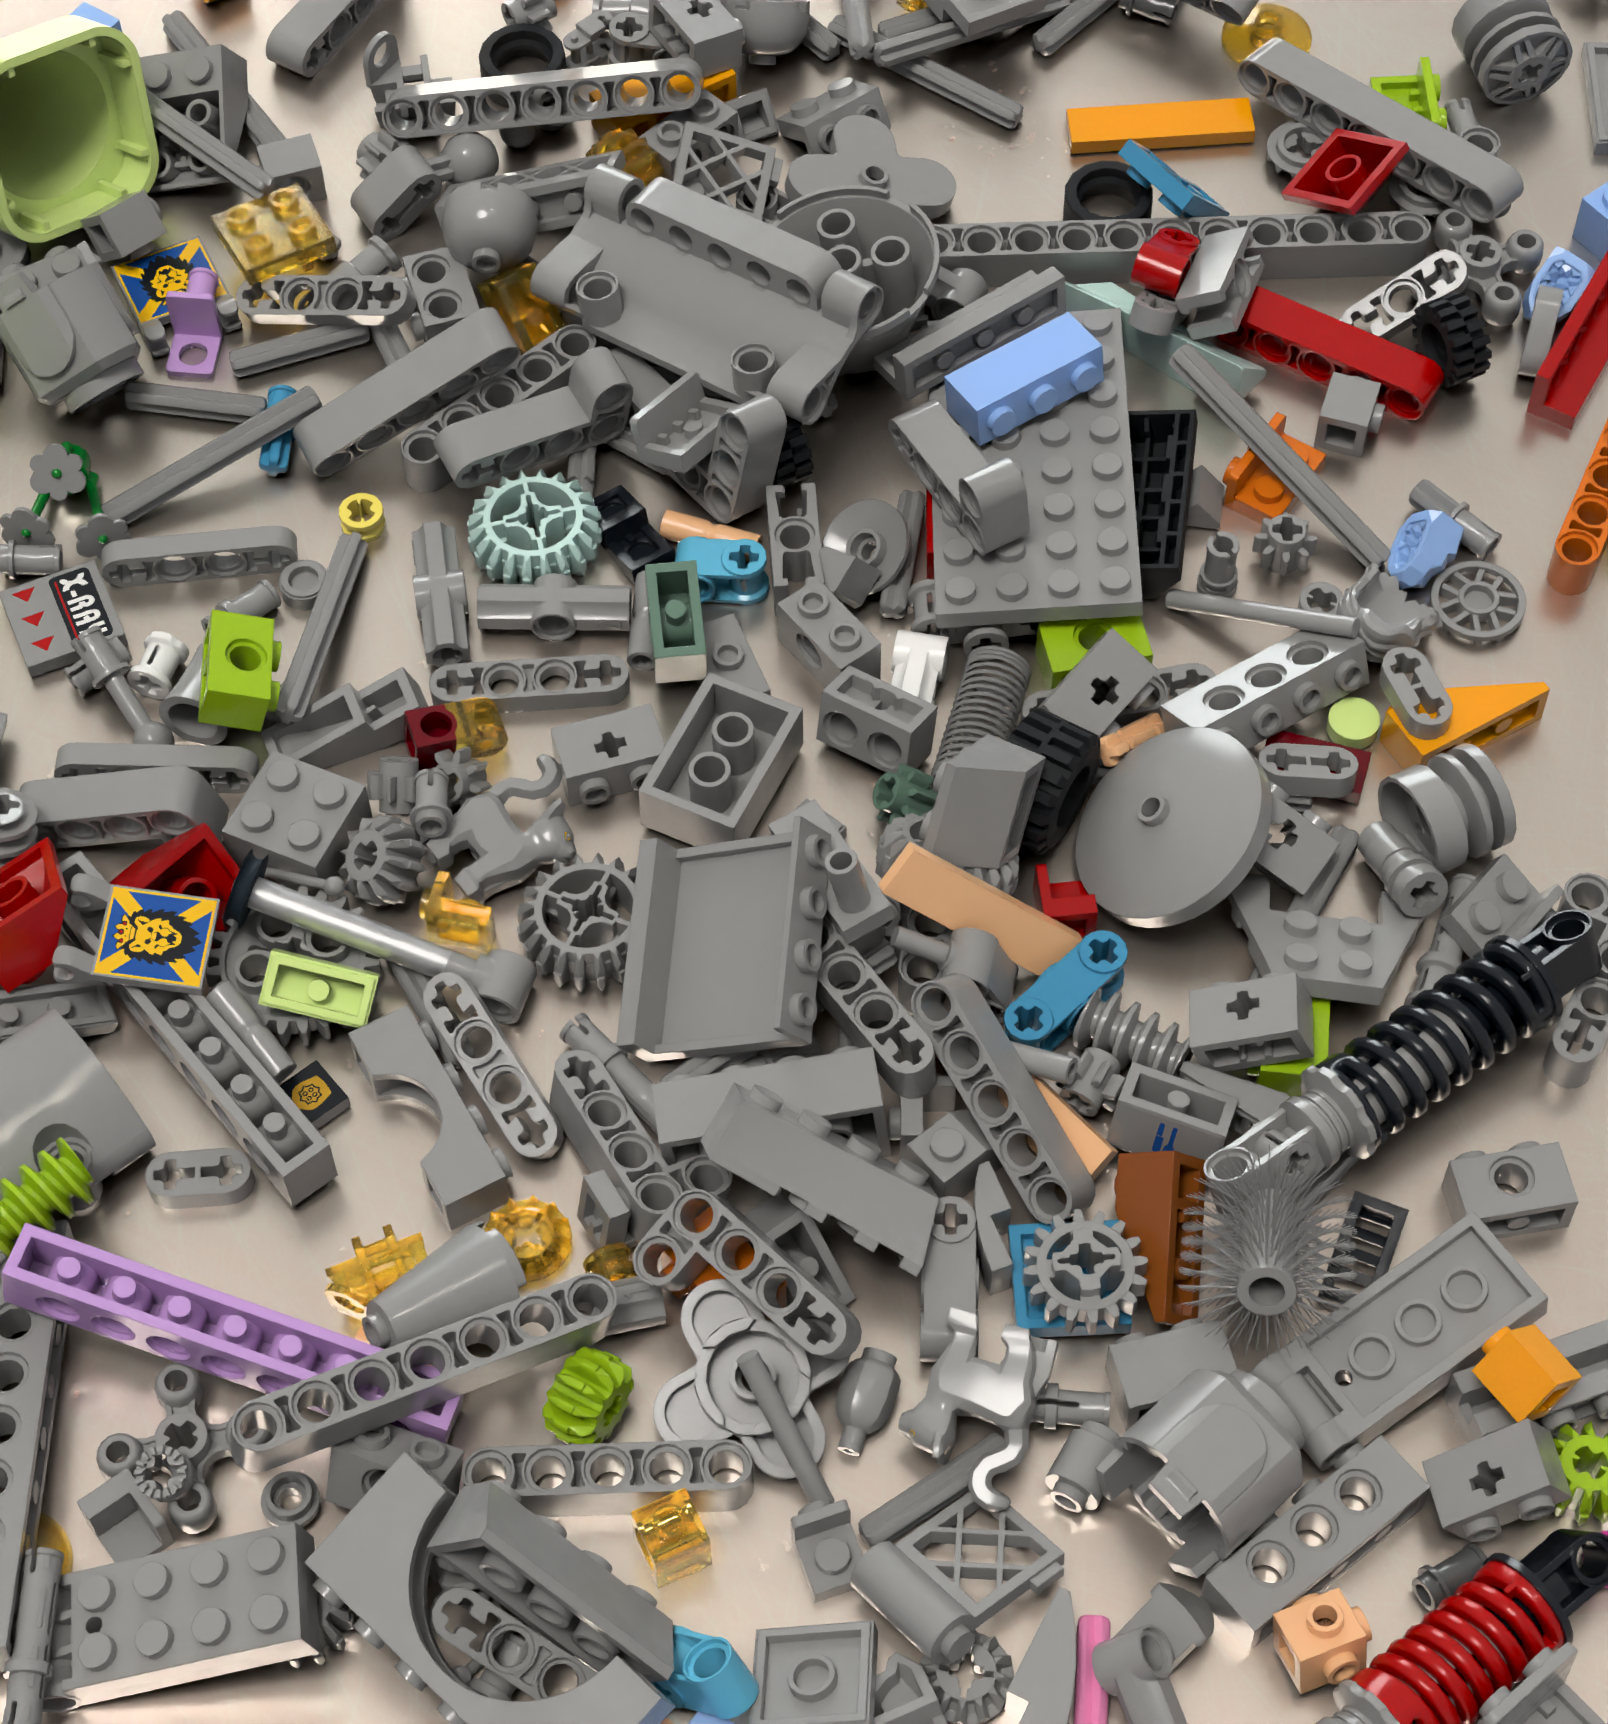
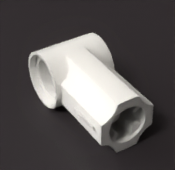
(919, 663)

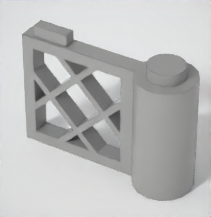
(727, 149)
(930, 1606)

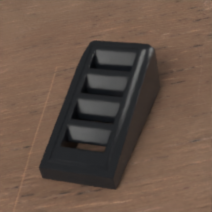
(1377, 1212)

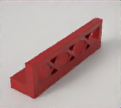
(1575, 358)

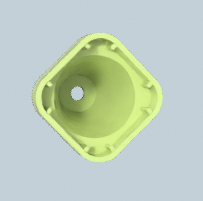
(70, 126)

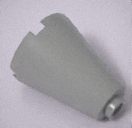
(452, 1283)

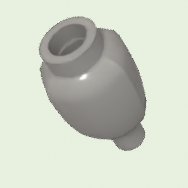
(866, 1397)

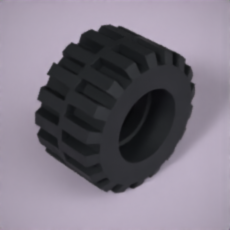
(1066, 775)

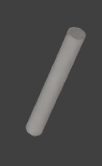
(783, 1427)

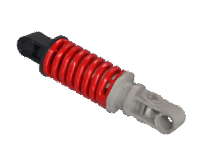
(1478, 1637)

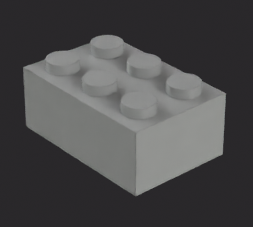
(721, 764)

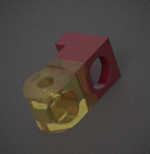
(453, 727)

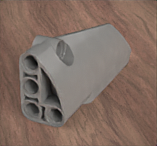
(62, 1090)

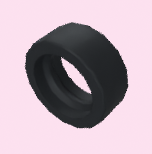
(518, 42)
(1105, 178)

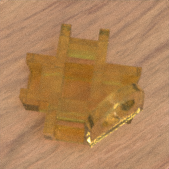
(348, 1290)

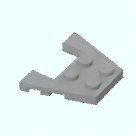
(1331, 955)

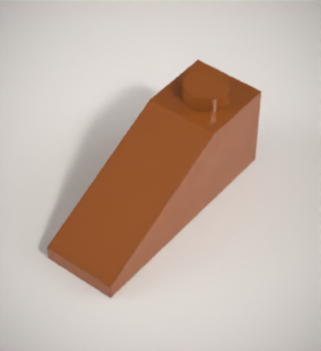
(1151, 1203)

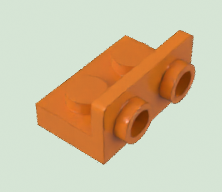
(1256, 489)

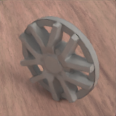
(1478, 601)

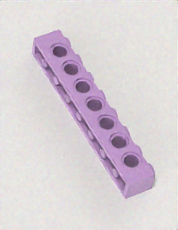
(189, 1322)

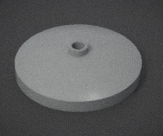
(1173, 827)

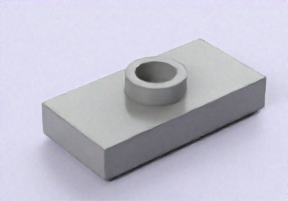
(731, 655)

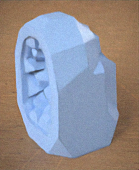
(1564, 272)
(1424, 548)

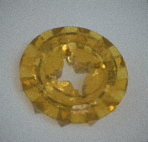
(552, 1233)

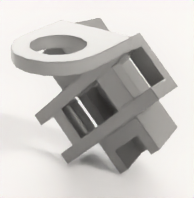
(389, 75)

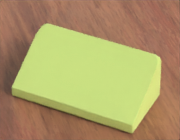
(318, 988)

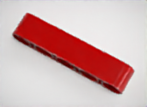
(1320, 345)

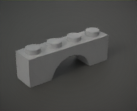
(401, 1065)

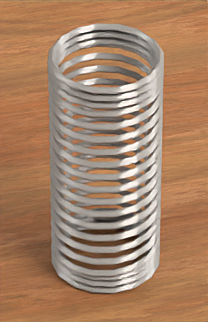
(989, 687)

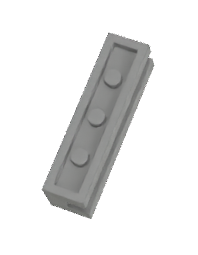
(1586, 1350)

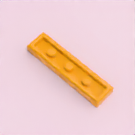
(1160, 125)

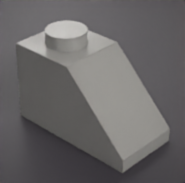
(952, 1153)
(803, 1242)

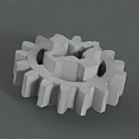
(1077, 1295)

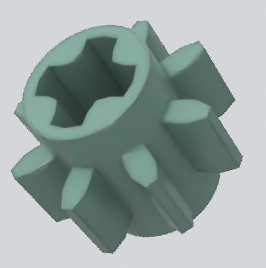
(903, 793)

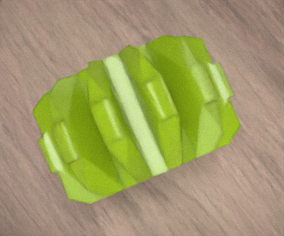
(588, 1397)
(1589, 1456)

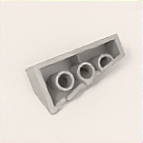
(824, 1172)

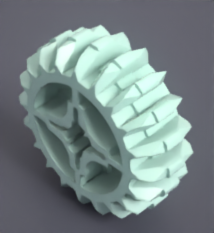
(561, 517)

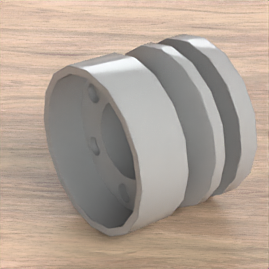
(1512, 47)
(1450, 806)

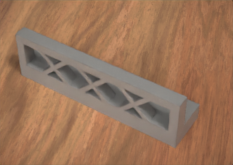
(553, 188)
(973, 332)

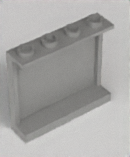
(725, 945)

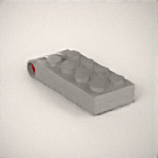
(1401, 1339)
(183, 1616)

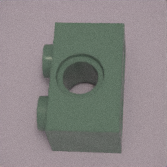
(675, 621)

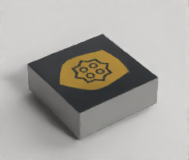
(316, 1094)

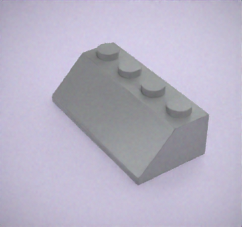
(551, 1582)

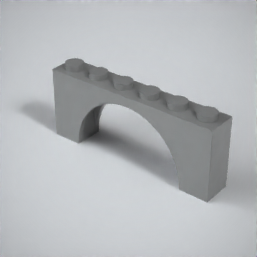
(381, 1572)

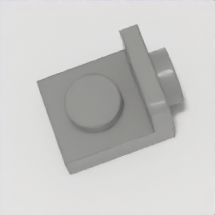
(604, 1211)
(825, 1547)

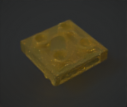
(274, 234)

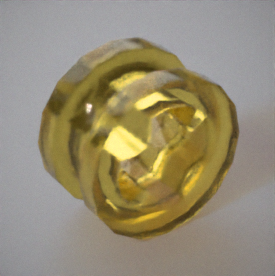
(611, 1262)

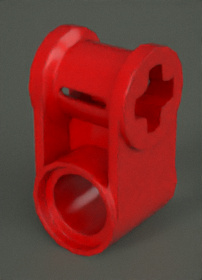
(1164, 261)

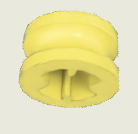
(359, 505)

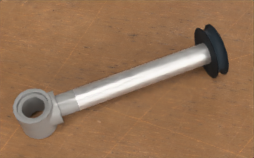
(499, 977)

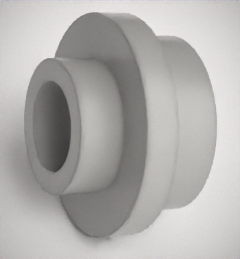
(285, 1485)

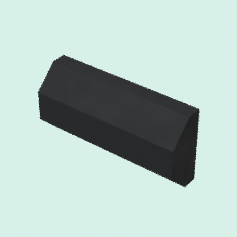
(1162, 479)

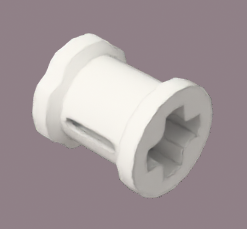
(157, 665)

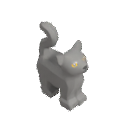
(500, 849)
(986, 1390)

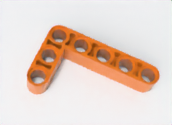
(1585, 528)

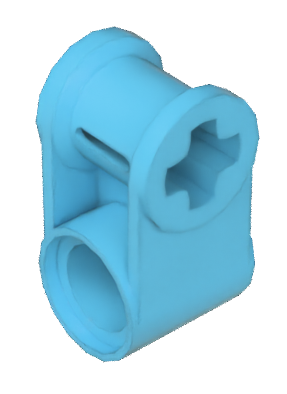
(723, 568)
(708, 1676)

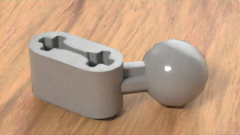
(408, 183)

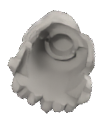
(1385, 615)

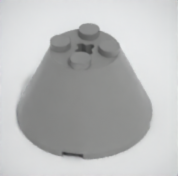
(878, 242)

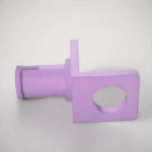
(195, 324)

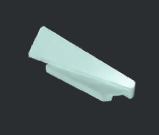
(1158, 349)

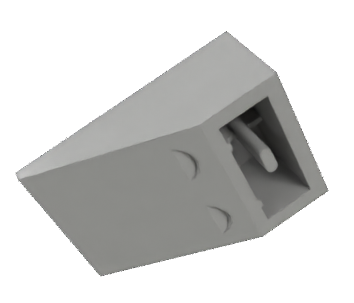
(208, 89)

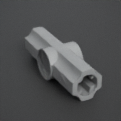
(440, 594)
(554, 607)

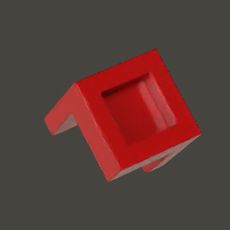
(1065, 902)

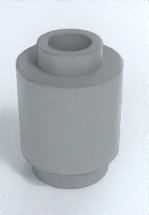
(1073, 1471)

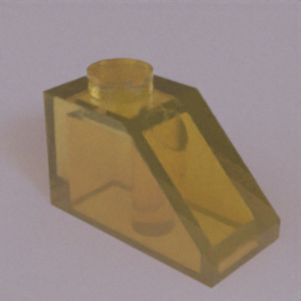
(524, 315)

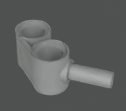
(967, 953)

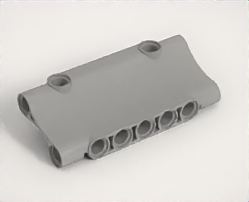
(708, 291)

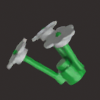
(60, 473)

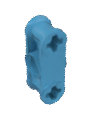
(1053, 1004)

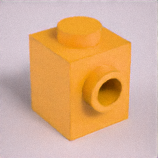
(1525, 1372)

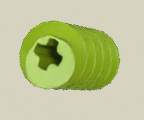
(42, 1193)

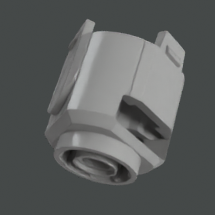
(70, 335)
(1209, 1463)

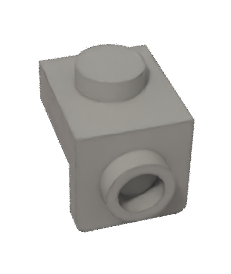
(907, 1119)

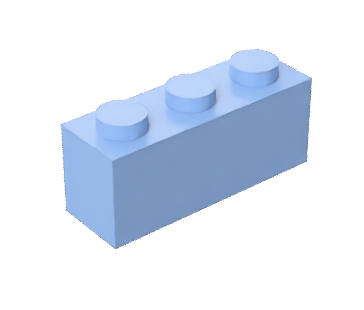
(1024, 378)

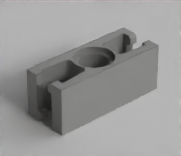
(1220, 283)
(793, 541)

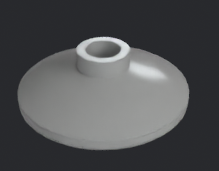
(868, 527)

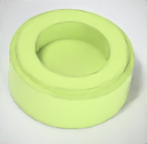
(1353, 722)

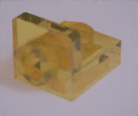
(456, 922)

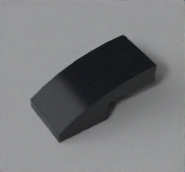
(628, 534)

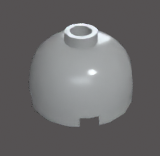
(770, 27)
(489, 226)

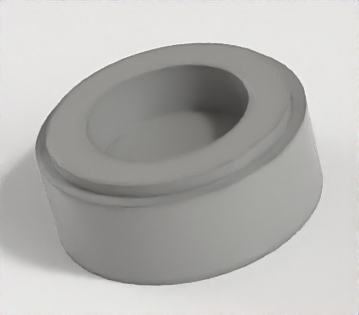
(301, 583)

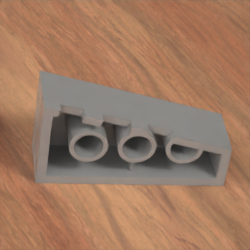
(834, 1085)

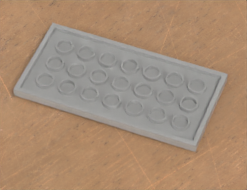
(1080, 510)

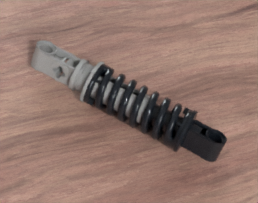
(1417, 1054)

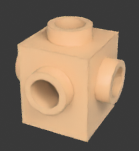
(1321, 1639)

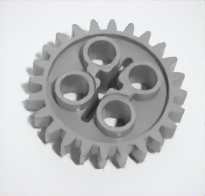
(246, 954)

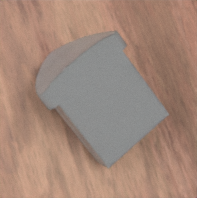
(1179, 1615)

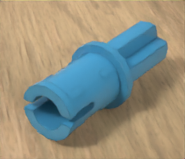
(276, 453)

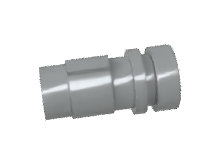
(1403, 869)

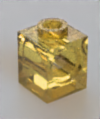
(671, 1538)

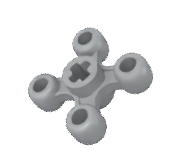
(1486, 263)
(183, 1429)

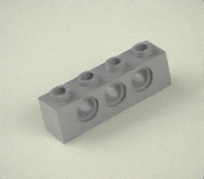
(1273, 687)
(1371, 1472)

